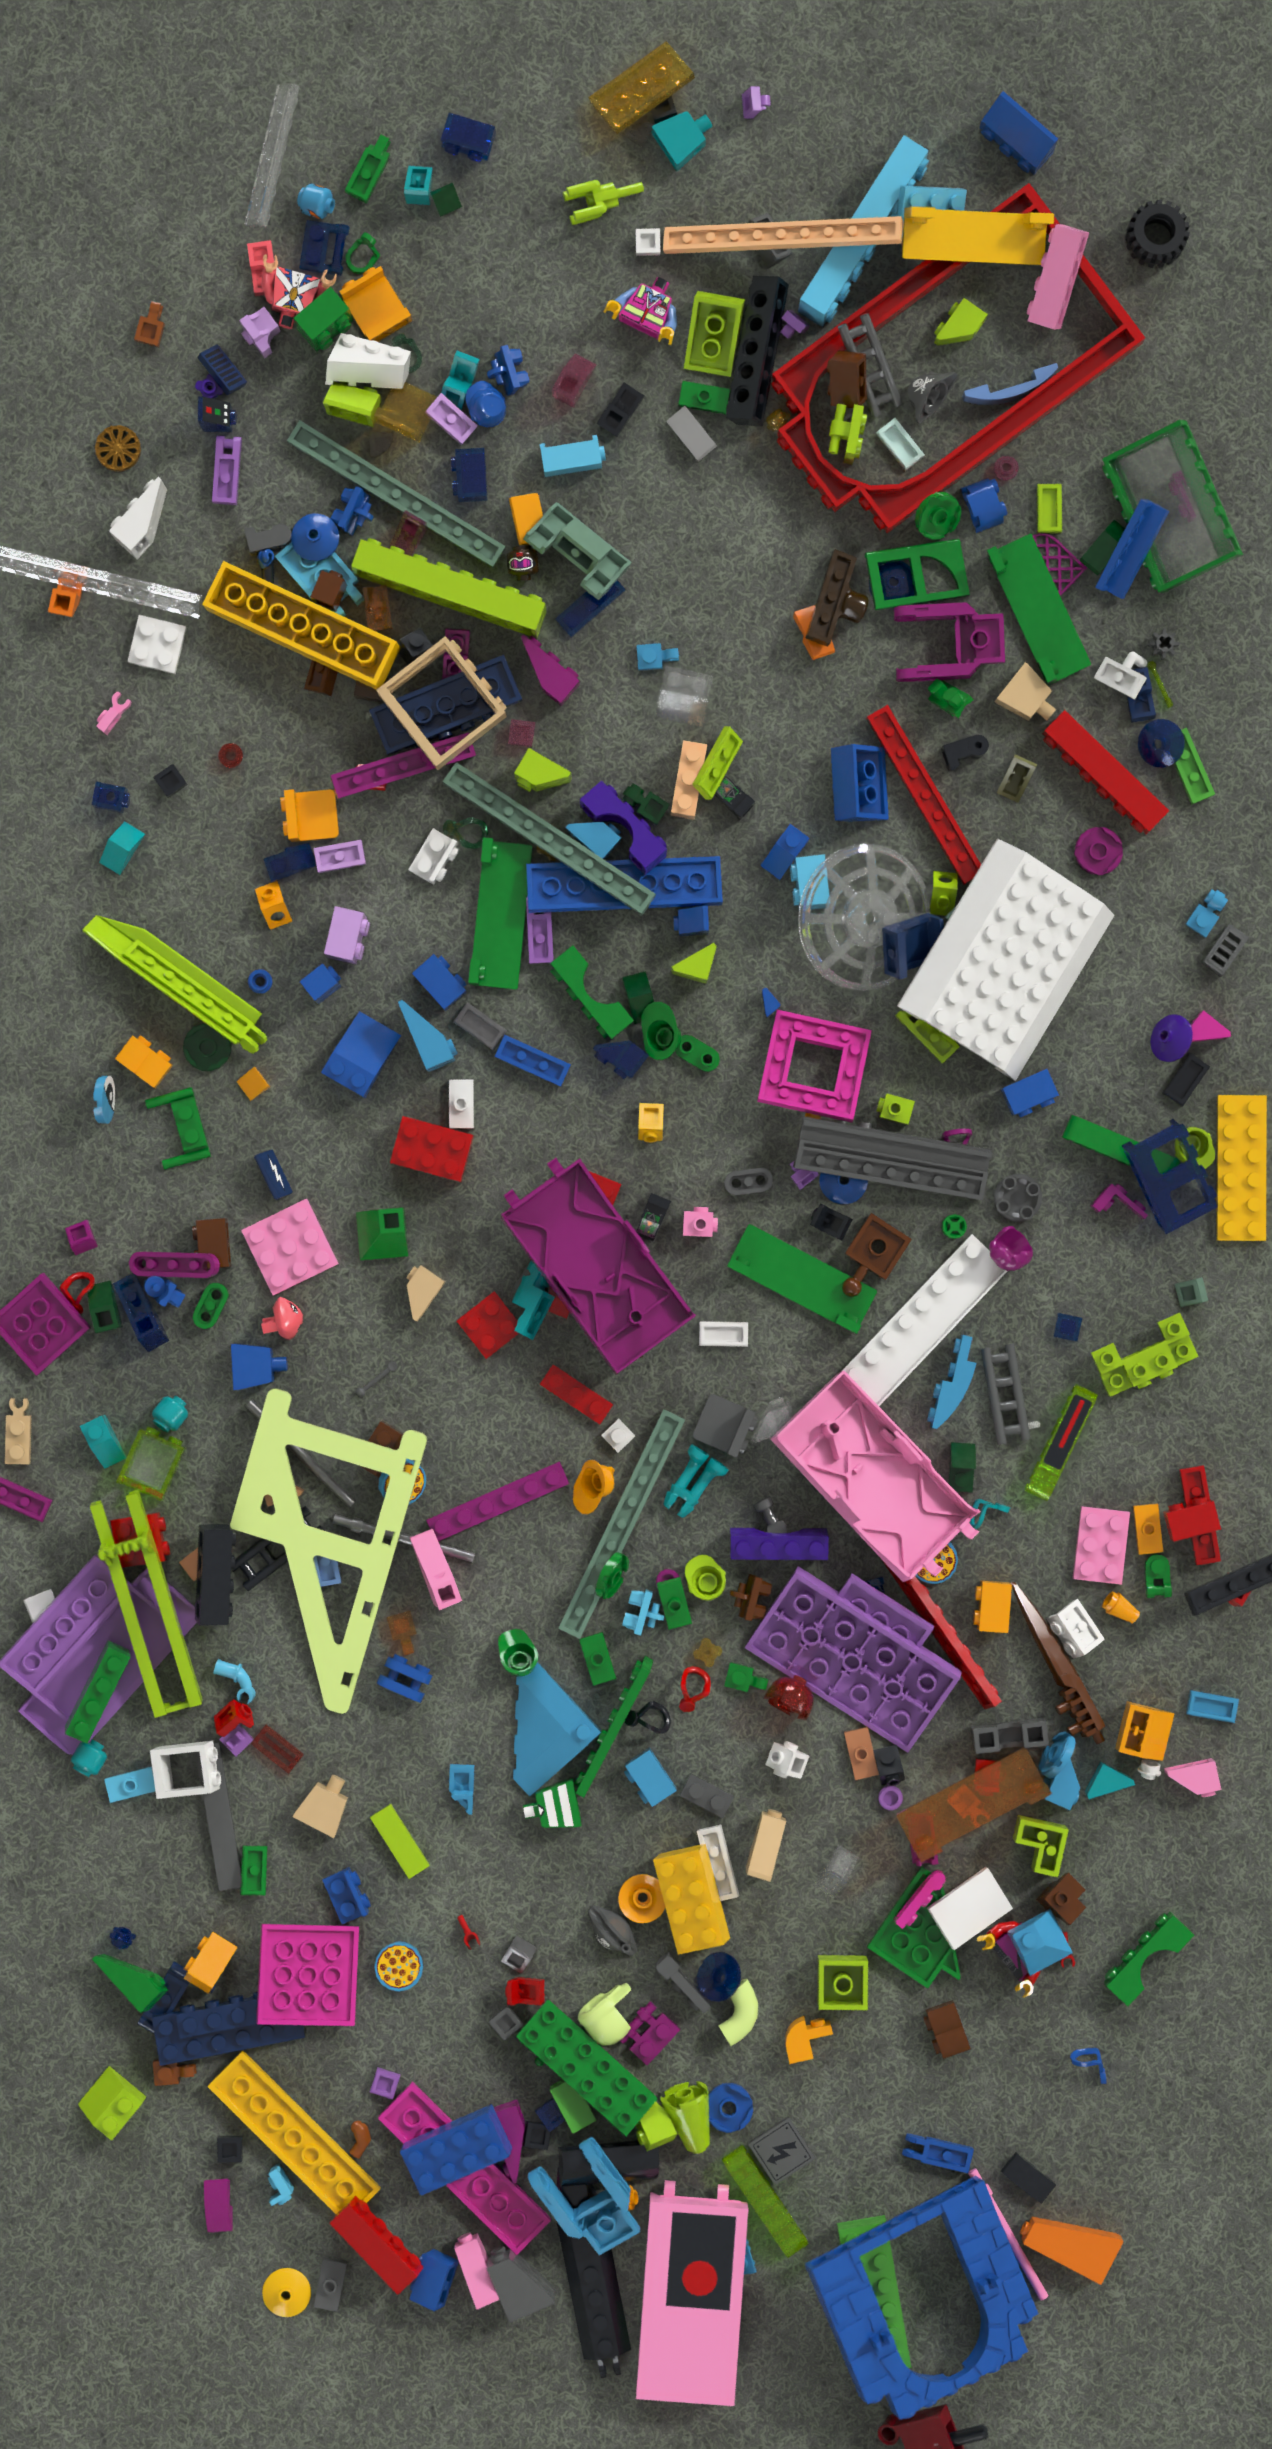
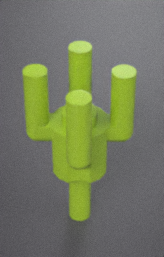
(598, 198)

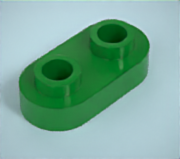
(697, 1052)
(210, 1305)

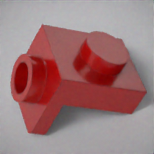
(525, 1991)

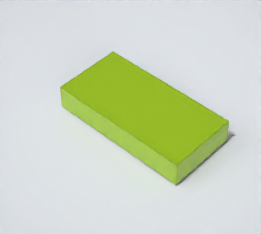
(1049, 508)

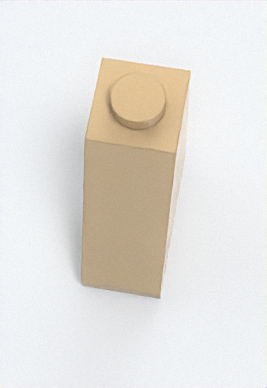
(766, 1845)

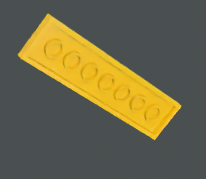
(291, 2133)

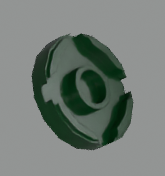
(206, 1048)

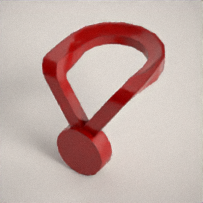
(65, 1285)
(688, 1704)

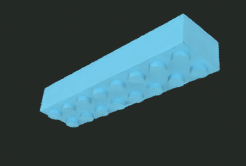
(846, 262)

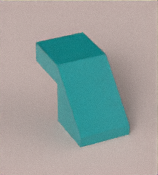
(460, 378)

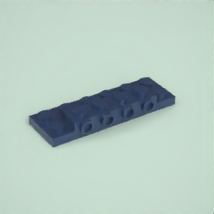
(446, 706)
(216, 2030)

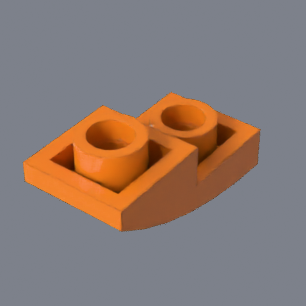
(816, 650)

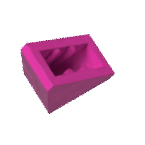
(1207, 1028)

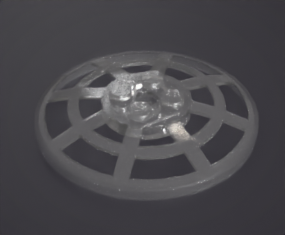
(855, 913)

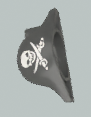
(929, 393)
(612, 1930)

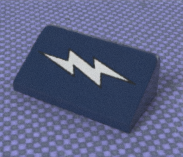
(273, 1174)

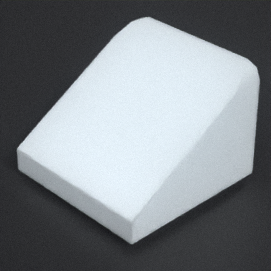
(38, 1603)

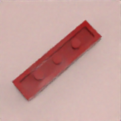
(1195, 1486)

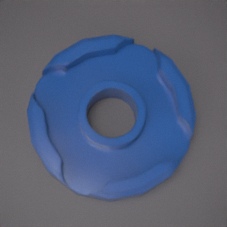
(729, 2093)

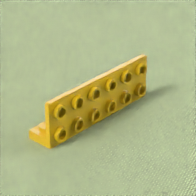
(974, 236)

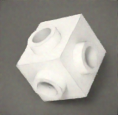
(787, 1760)

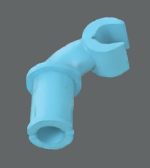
(238, 1674)

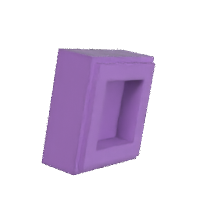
(385, 2083)

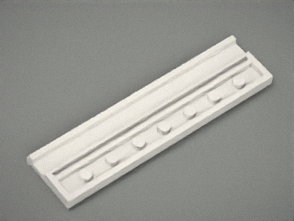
(924, 1320)

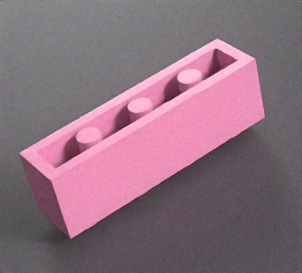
(1058, 276)

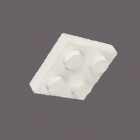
(157, 644)

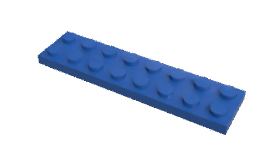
(674, 881)

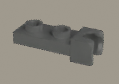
(669, 1967)

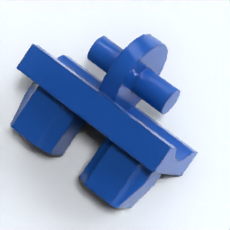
(504, 370)
(355, 511)
(163, 1291)

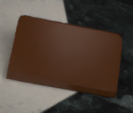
(320, 679)

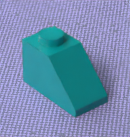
(103, 1441)

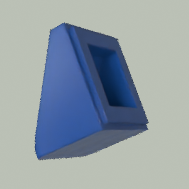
(770, 1002)

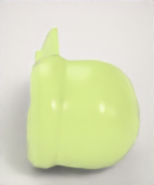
(602, 2019)

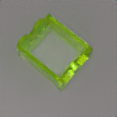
(151, 1463)

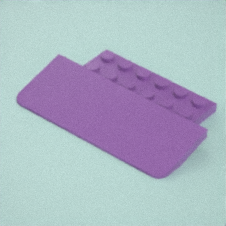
(68, 1637)

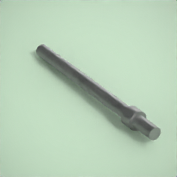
(310, 1463)
(357, 1525)

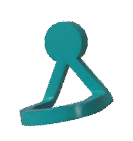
(1001, 1507)

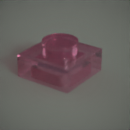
(521, 733)

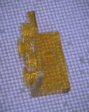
(405, 411)

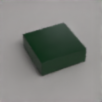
(446, 199)

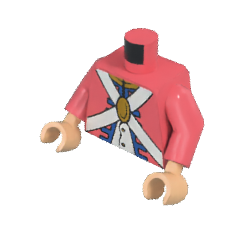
(290, 290)

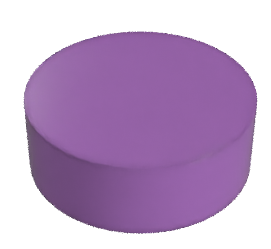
(890, 1797)

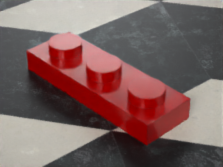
(576, 1394)

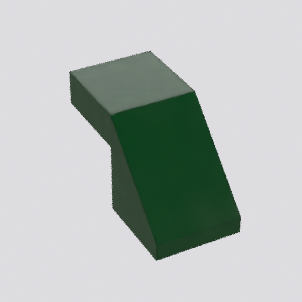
(1103, 548)

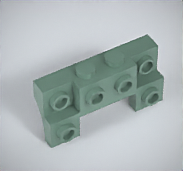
(581, 547)

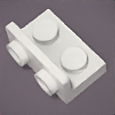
(434, 856)
(1075, 1629)

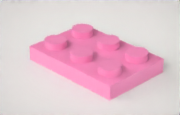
(1101, 1545)

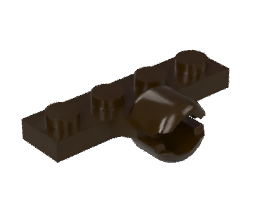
(836, 599)

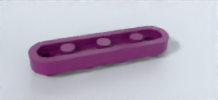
(174, 1264)

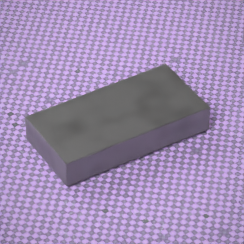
(480, 1026)

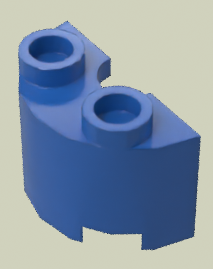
(984, 504)

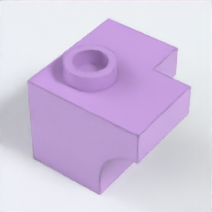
(260, 330)

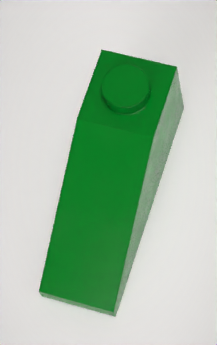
(137, 1984)

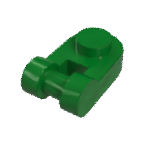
(1156, 1568)

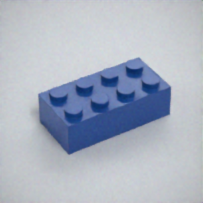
(456, 2149)

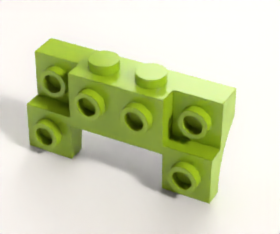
(1147, 1363)

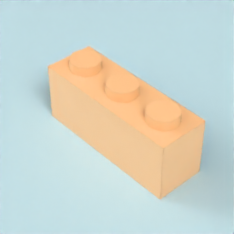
(685, 794)

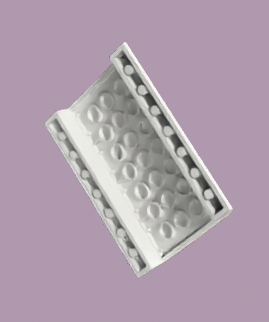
(1007, 958)

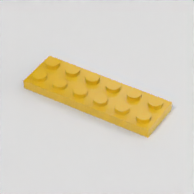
(1241, 1167)

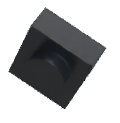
(830, 1222)
(889, 1765)

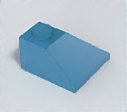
(1039, 1942)

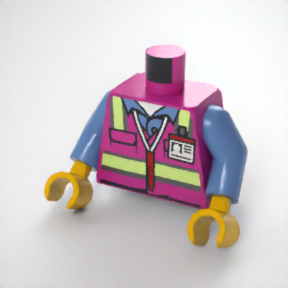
(647, 310)

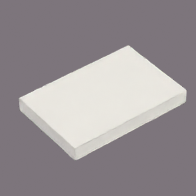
(969, 1908)

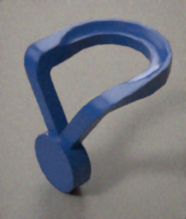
(1076, 2053)

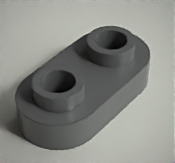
(748, 1181)

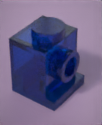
(100, 800)

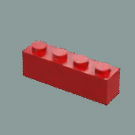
(377, 2244)

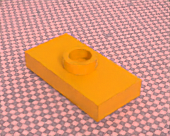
(1148, 1529)

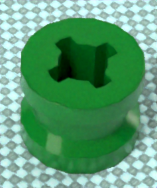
(956, 1229)

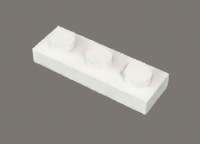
(719, 1860)

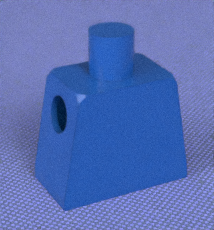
(254, 1365)

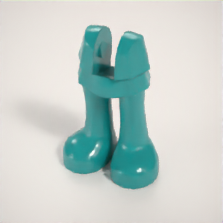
(697, 1459)

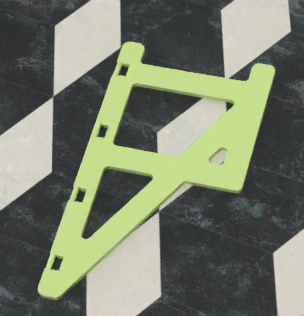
(270, 1474)

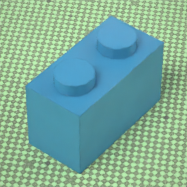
(650, 1777)

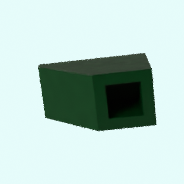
(104, 1307)

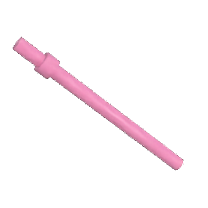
(1018, 2252)

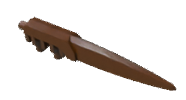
(1063, 1672)

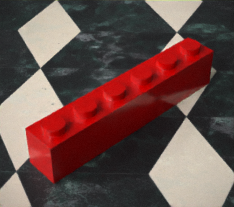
(1104, 772)

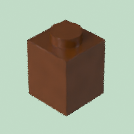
(329, 590)

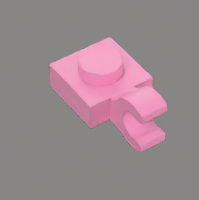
(109, 718)

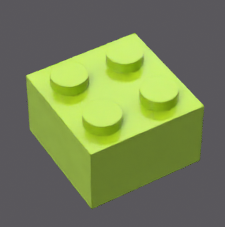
(842, 1982)

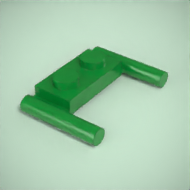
(188, 1126)

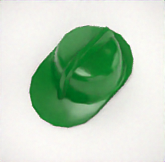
(660, 1031)

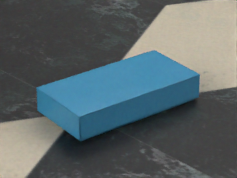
(1212, 1706)

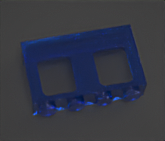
(1158, 1185)

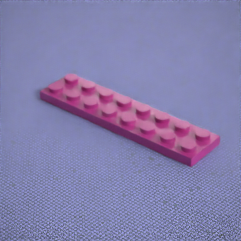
(485, 2192)

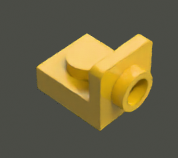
(650, 1122)

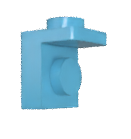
(280, 2181)

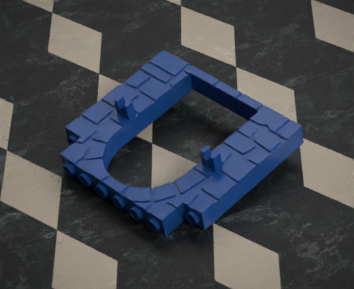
(862, 2328)

